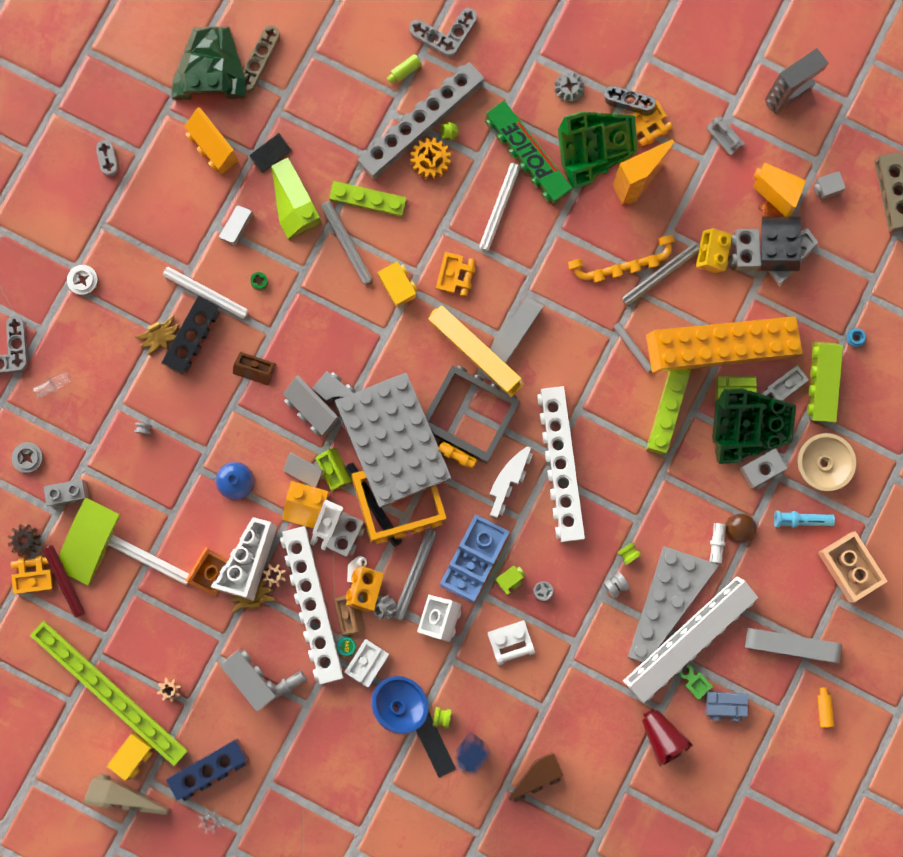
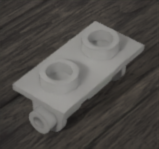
(725, 135)

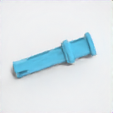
(794, 519)

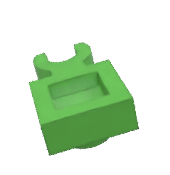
(697, 683)

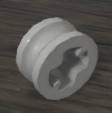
(143, 428)

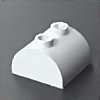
(439, 618)

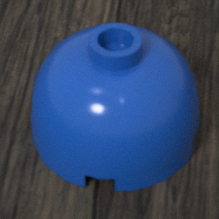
(235, 480)

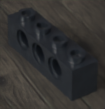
(200, 307)

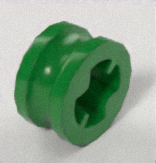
(262, 276)

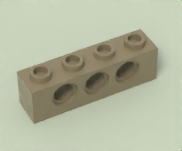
(887, 183)

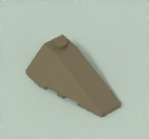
(111, 792)

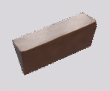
(253, 368)

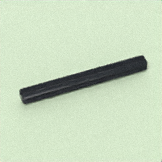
(372, 504)

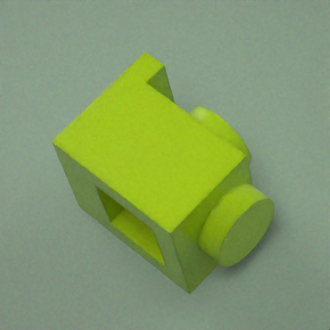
(510, 578)

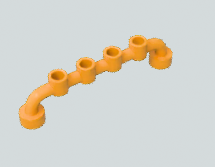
(617, 270)

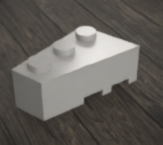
(249, 679)

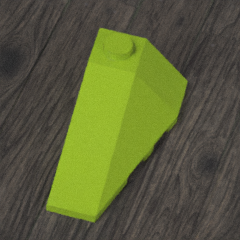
(293, 203)

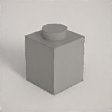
(829, 186)

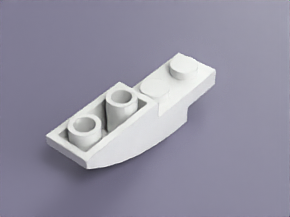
(511, 473)

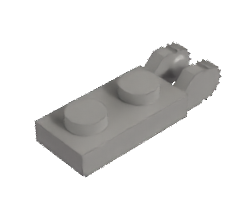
(787, 384)

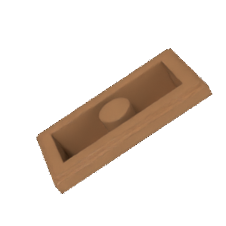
(349, 618)

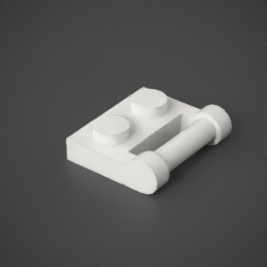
(508, 636)

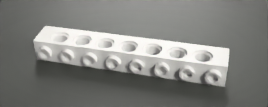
(557, 396)
(289, 539)

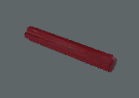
(63, 581)

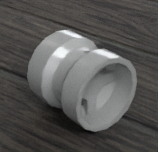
(621, 584)

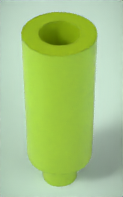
(404, 69)

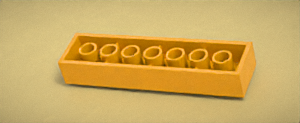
(723, 344)

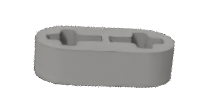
(103, 159)

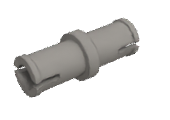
(288, 684)

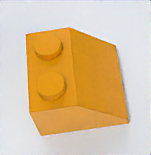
(304, 504)

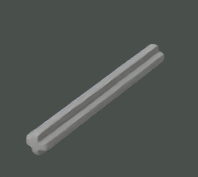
(346, 243)
(660, 274)
(414, 574)

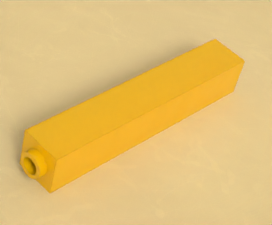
(476, 351)

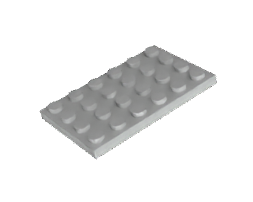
(392, 440)

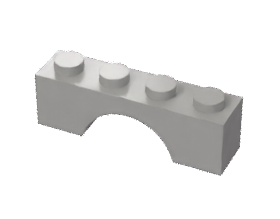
(331, 388)

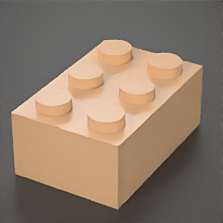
(852, 567)

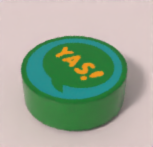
(346, 646)

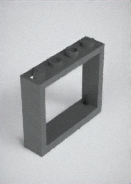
(492, 389)

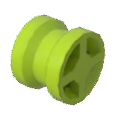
(629, 553)
(442, 718)

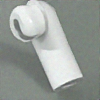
(356, 563)

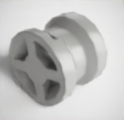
(545, 592)

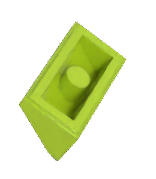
(334, 469)

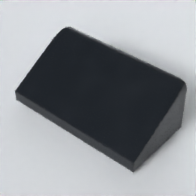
(270, 152)

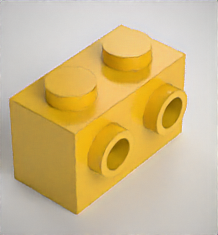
(714, 250)
(397, 284)
(130, 756)

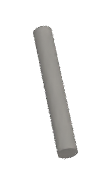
(632, 346)

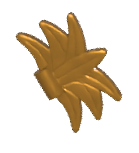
(158, 335)
(260, 598)

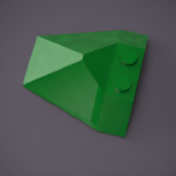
(595, 143)

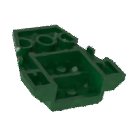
(209, 65)
(749, 424)

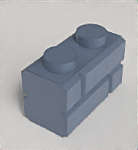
(726, 705)

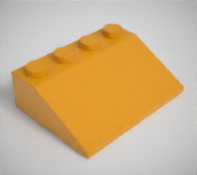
(638, 172)

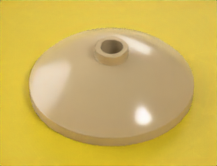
(837, 455)

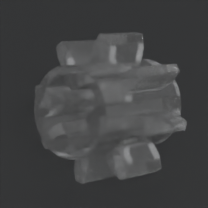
(216, 819)

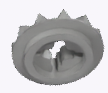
(564, 93)
(18, 458)

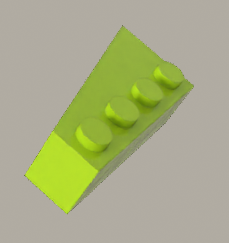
(825, 381)

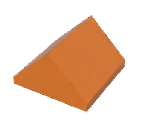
(207, 571)

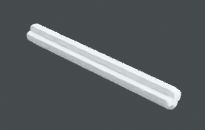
(499, 207)
(205, 292)
(148, 559)

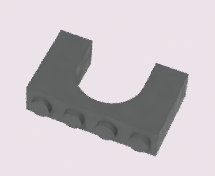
(795, 81)

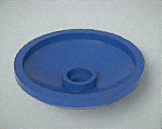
(406, 697)

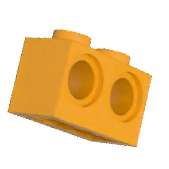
(369, 591)

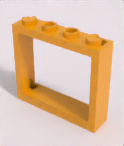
(397, 532)

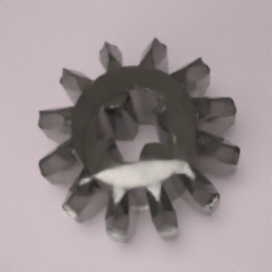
(21, 547)

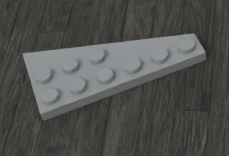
(672, 590)

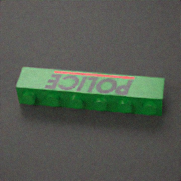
(528, 153)

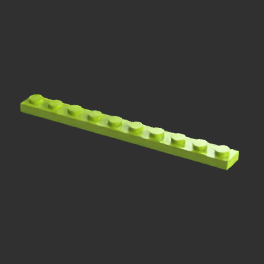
(109, 693)

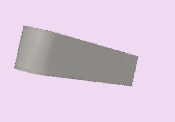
(515, 330)
(793, 645)

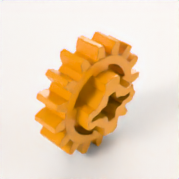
(438, 157)

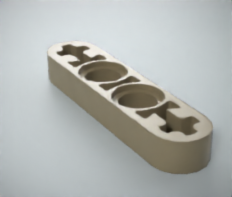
(255, 57)

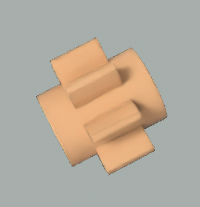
(268, 573)
(171, 684)

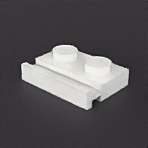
(366, 663)

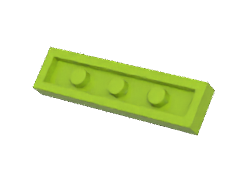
(367, 198)

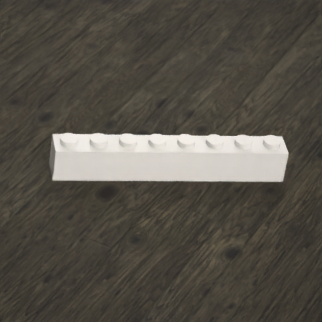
(690, 639)

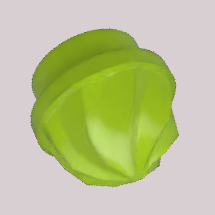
(449, 131)

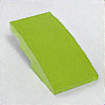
(88, 540)

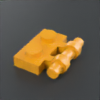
(644, 122)
(450, 272)
(462, 457)
(31, 581)

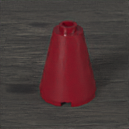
(664, 737)

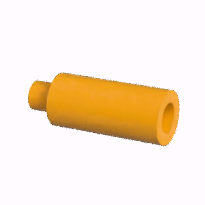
(825, 708)

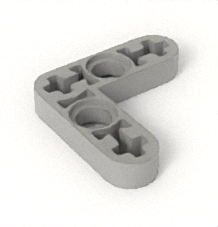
(450, 38)
(10, 358)

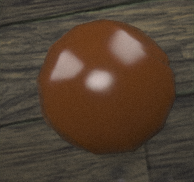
(741, 528)

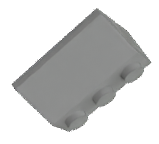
(310, 407)

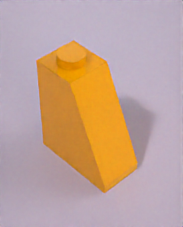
(779, 188)

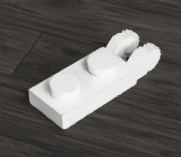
(326, 523)

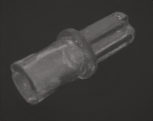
(52, 384)

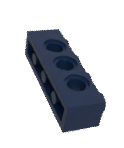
(178, 782)

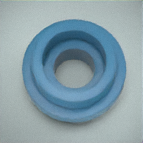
(860, 333)

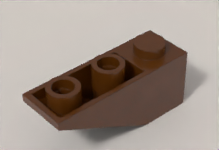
(541, 772)

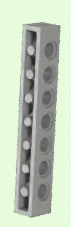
(465, 73)

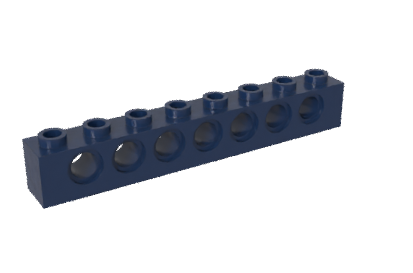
(471, 753)

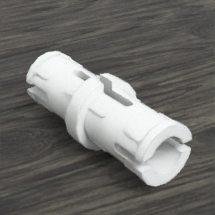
(717, 543)

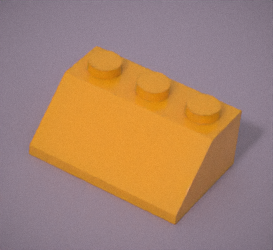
(210, 142)

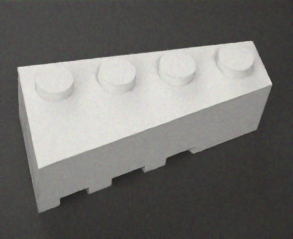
(247, 561)

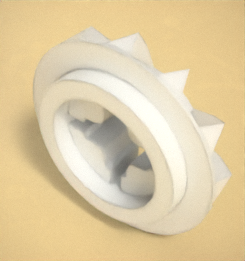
(73, 279)

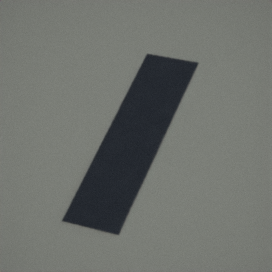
(435, 747)

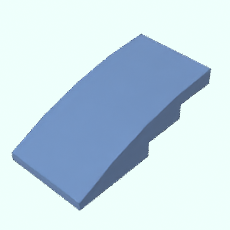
(474, 558)

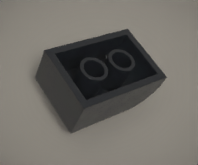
(781, 244)

